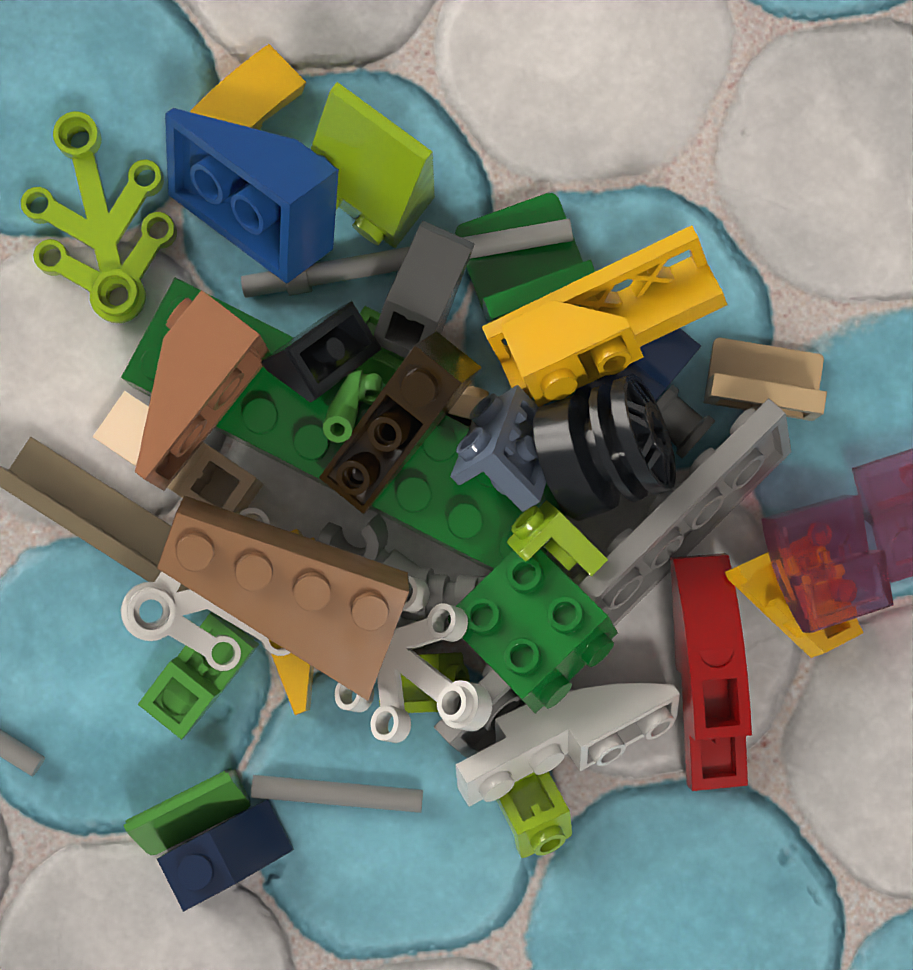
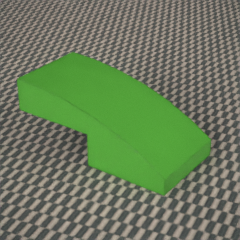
(190, 684)

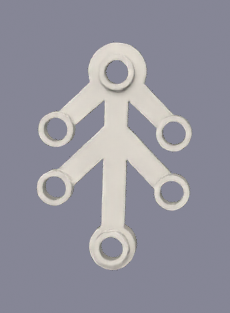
(181, 603)
(400, 659)

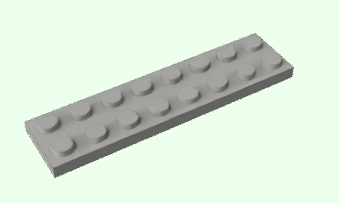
(673, 529)

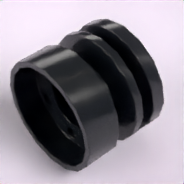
(604, 448)

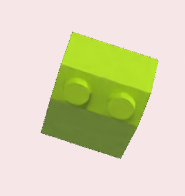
(382, 169)

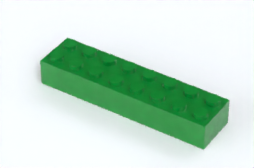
(289, 429)

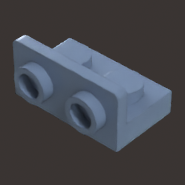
(503, 448)

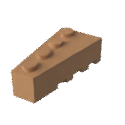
(290, 588)

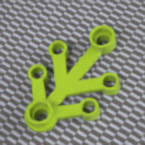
(102, 228)

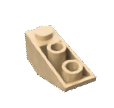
(204, 477)

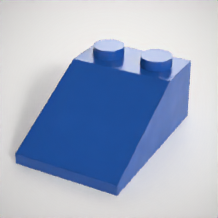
(254, 189)

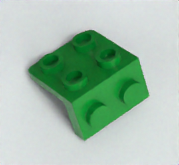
(522, 276)
(535, 628)

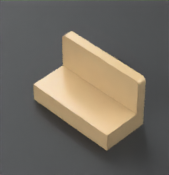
(750, 373)

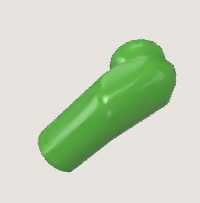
(345, 406)

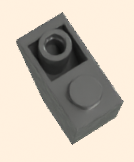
(423, 289)

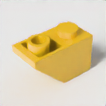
(568, 347)

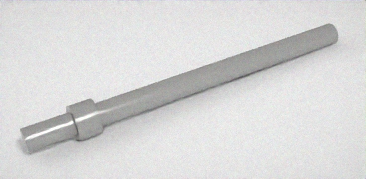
(391, 260)

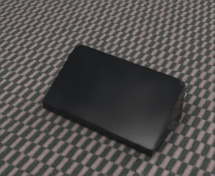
(323, 353)

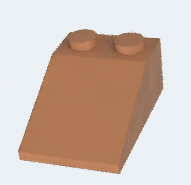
(198, 377)

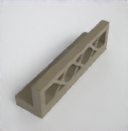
(87, 508)

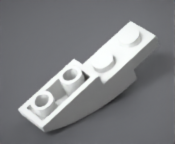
(586, 724)

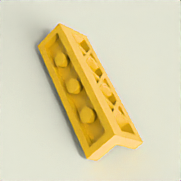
(654, 303)

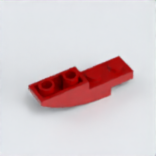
(712, 672)

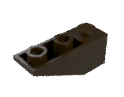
(400, 420)

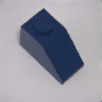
(225, 855)

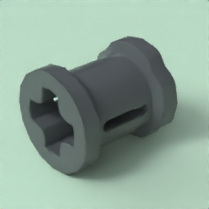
(682, 421)

